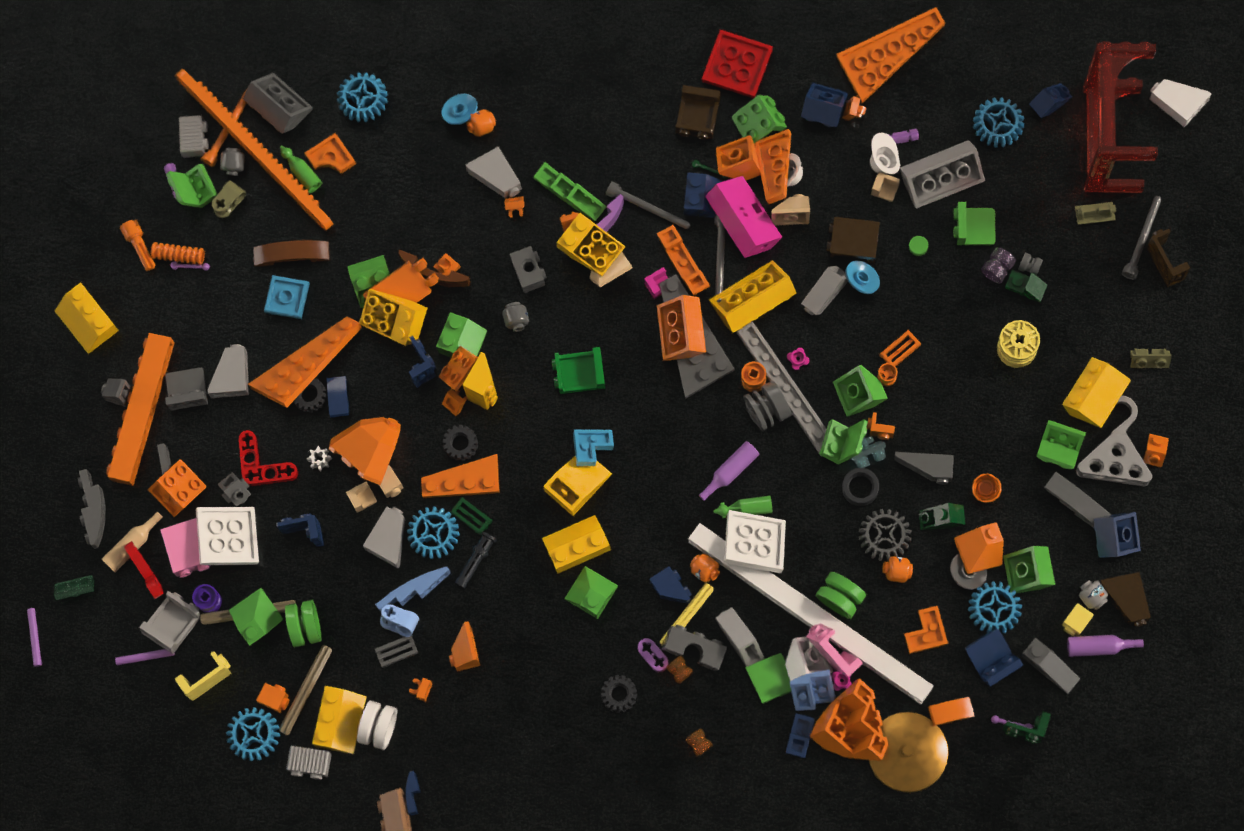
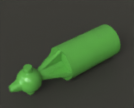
(301, 171)
(753, 506)

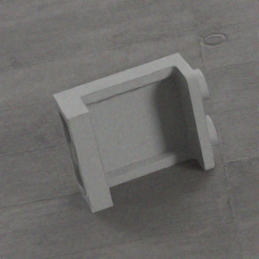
(171, 622)

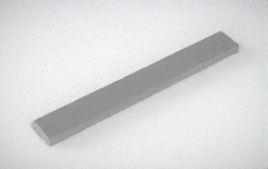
(775, 371)

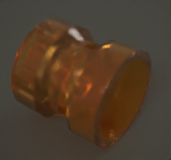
(679, 669)
(699, 742)

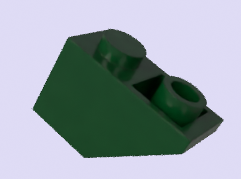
(942, 517)

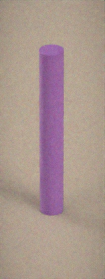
(34, 637)
(143, 656)

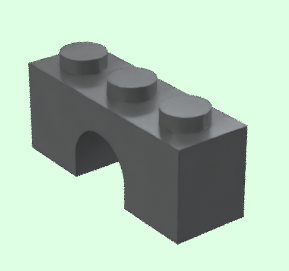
(710, 651)

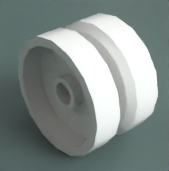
(377, 725)

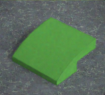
(770, 678)

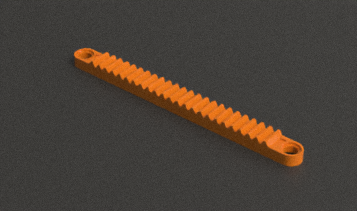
(254, 149)

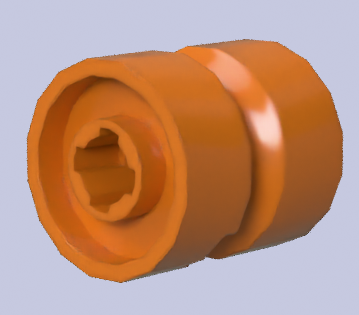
(753, 376)

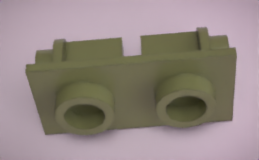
(1095, 213)
(1158, 359)

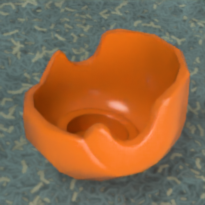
(986, 488)

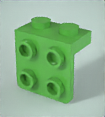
(759, 118)
(193, 187)
(974, 225)
(1060, 445)

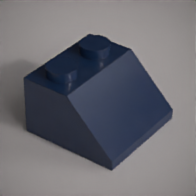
(824, 105)
(696, 189)
(1117, 534)

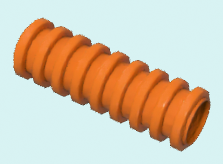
(177, 253)

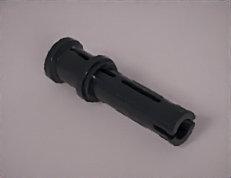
(462, 580)

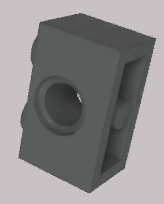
(528, 280)

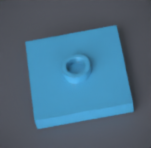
(286, 297)

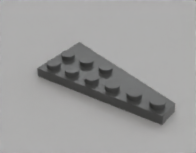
(705, 368)

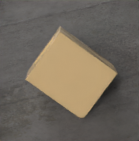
(885, 186)
(361, 496)

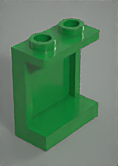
(579, 371)

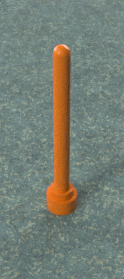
(210, 157)

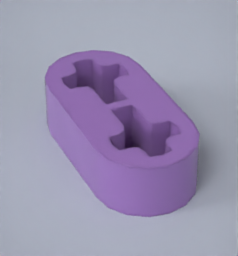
(656, 652)

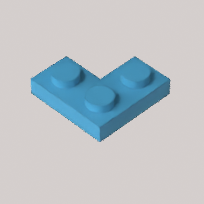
(587, 442)

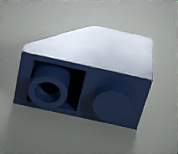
(1050, 100)
(669, 588)

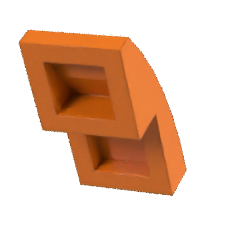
(951, 711)

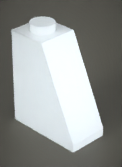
(1179, 100)

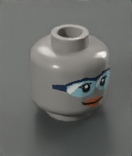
(1093, 594)

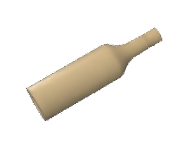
(138, 535)

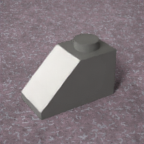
(116, 391)

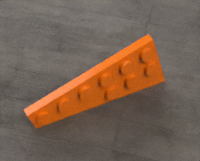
(881, 56)
(297, 371)

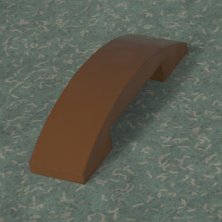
(291, 251)
(454, 280)

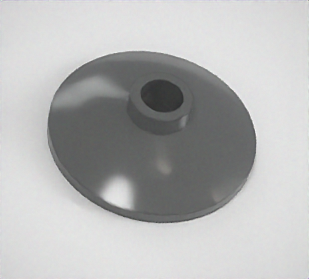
(969, 581)

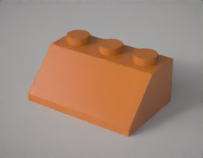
(681, 328)

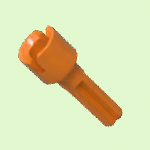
(133, 234)

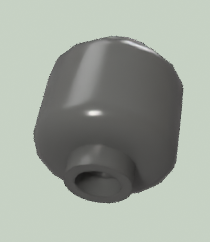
(232, 161)
(515, 316)

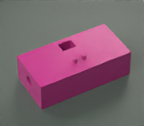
(743, 216)

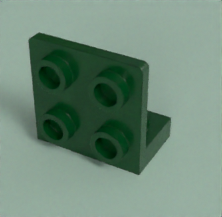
(1032, 735)

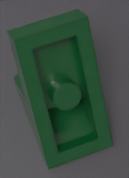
(1027, 286)

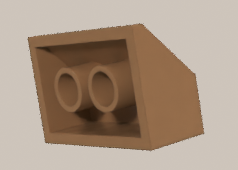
(394, 811)

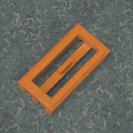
(883, 354)

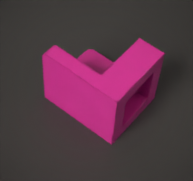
(653, 282)

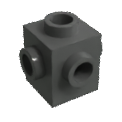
(234, 489)

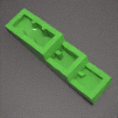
(569, 192)

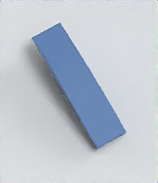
(421, 585)

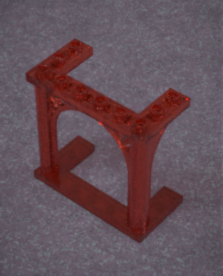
(1102, 91)

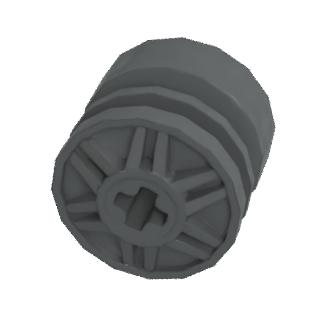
(768, 405)

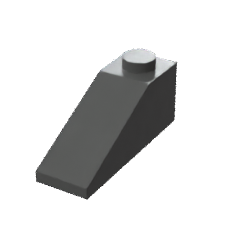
(931, 466)
(1050, 665)

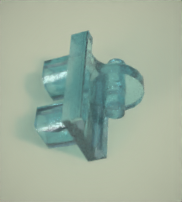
(876, 449)

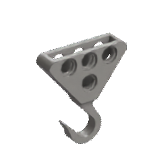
(1129, 458)

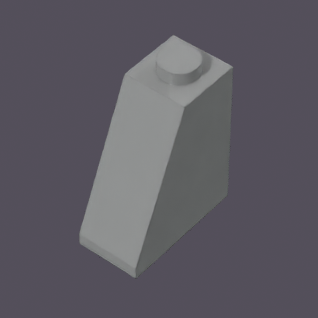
(495, 173)
(825, 290)
(231, 374)
(387, 537)
(740, 637)

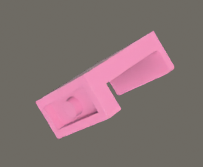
(183, 548)
(844, 662)

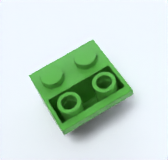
(366, 275)

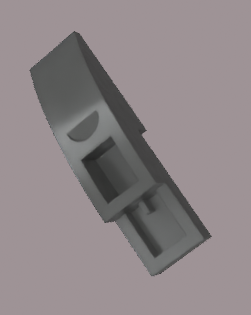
(94, 515)

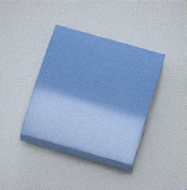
(812, 689)

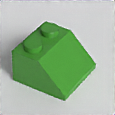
(460, 332)
(1029, 569)

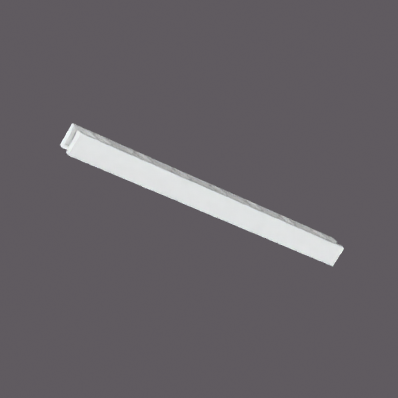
(812, 614)

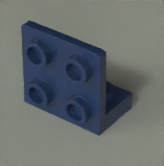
(422, 372)
(305, 522)
(992, 657)

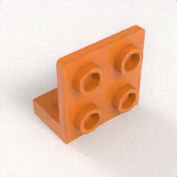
(458, 368)
(177, 487)

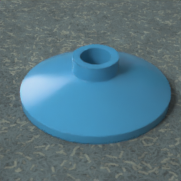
(458, 109)
(862, 277)

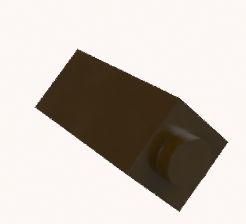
(1128, 598)

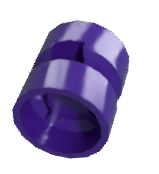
(207, 598)

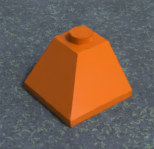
(738, 159)
(981, 548)
(464, 650)

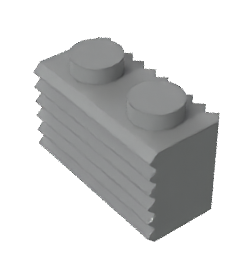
(193, 136)
(308, 761)

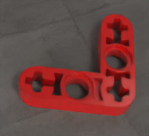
(254, 467)
(150, 579)

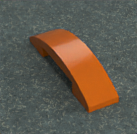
(682, 260)

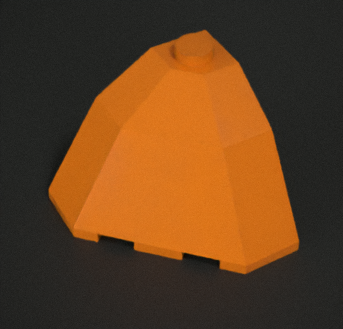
(368, 446)
(852, 725)

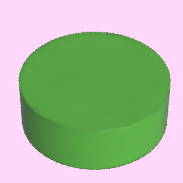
(918, 245)

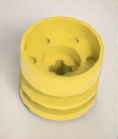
(1019, 353)

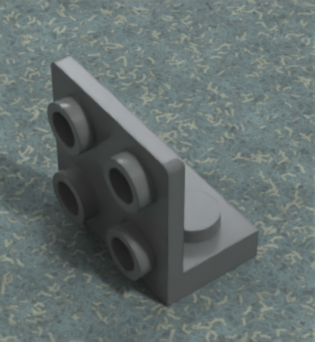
(186, 389)

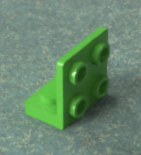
(843, 442)

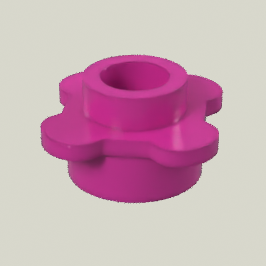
(797, 363)
(840, 685)

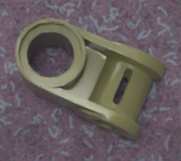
(229, 197)

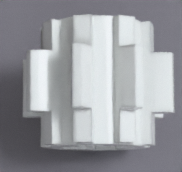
(317, 463)

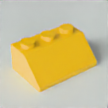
(85, 318)
(479, 384)
(1096, 392)
(576, 544)
(339, 720)

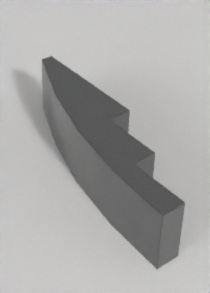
(1075, 499)

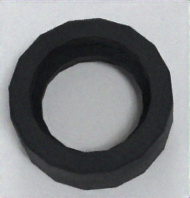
(865, 473)

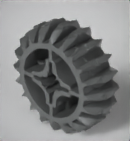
(890, 541)

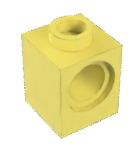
(1077, 620)

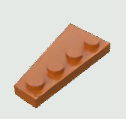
(773, 162)
(467, 479)

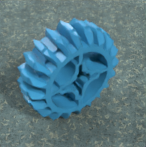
(349, 93)
(1005, 125)
(442, 546)
(1003, 607)
(240, 723)

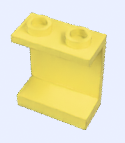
(207, 682)

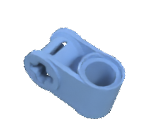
(399, 621)

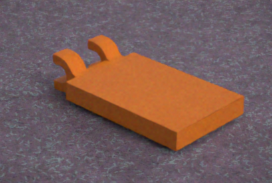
(407, 282)

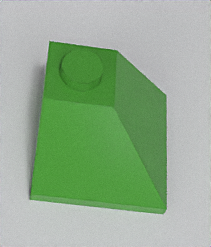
(859, 390)
(591, 592)
(255, 616)

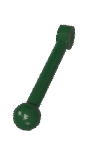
(696, 164)

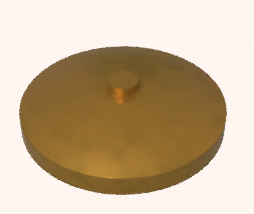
(913, 755)

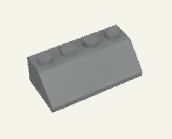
(942, 174)

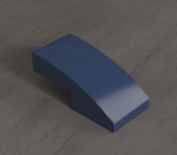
(337, 396)
(800, 735)
(412, 788)

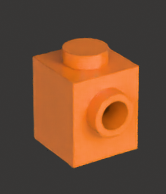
(273, 697)

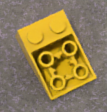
(590, 245)
(392, 316)
(576, 484)

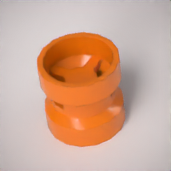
(887, 370)

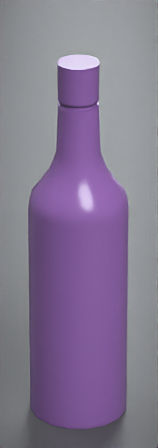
(731, 468)
(1099, 645)

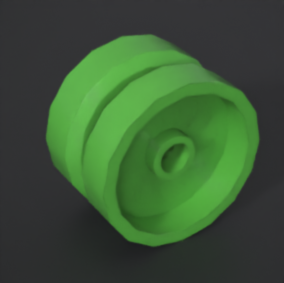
(840, 595)
(303, 623)

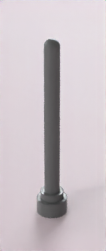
(614, 191)
(720, 256)
(1131, 270)

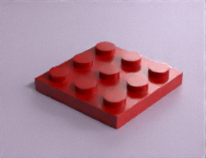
(737, 64)

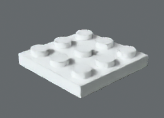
(227, 536)
(755, 541)

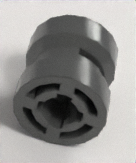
(1030, 264)

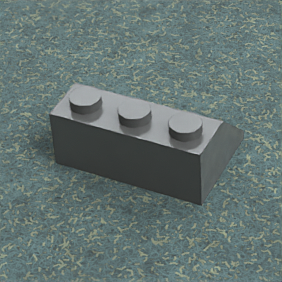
(277, 102)

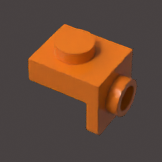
(883, 432)
(1155, 450)

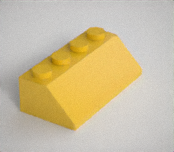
(753, 296)

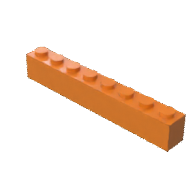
(141, 409)

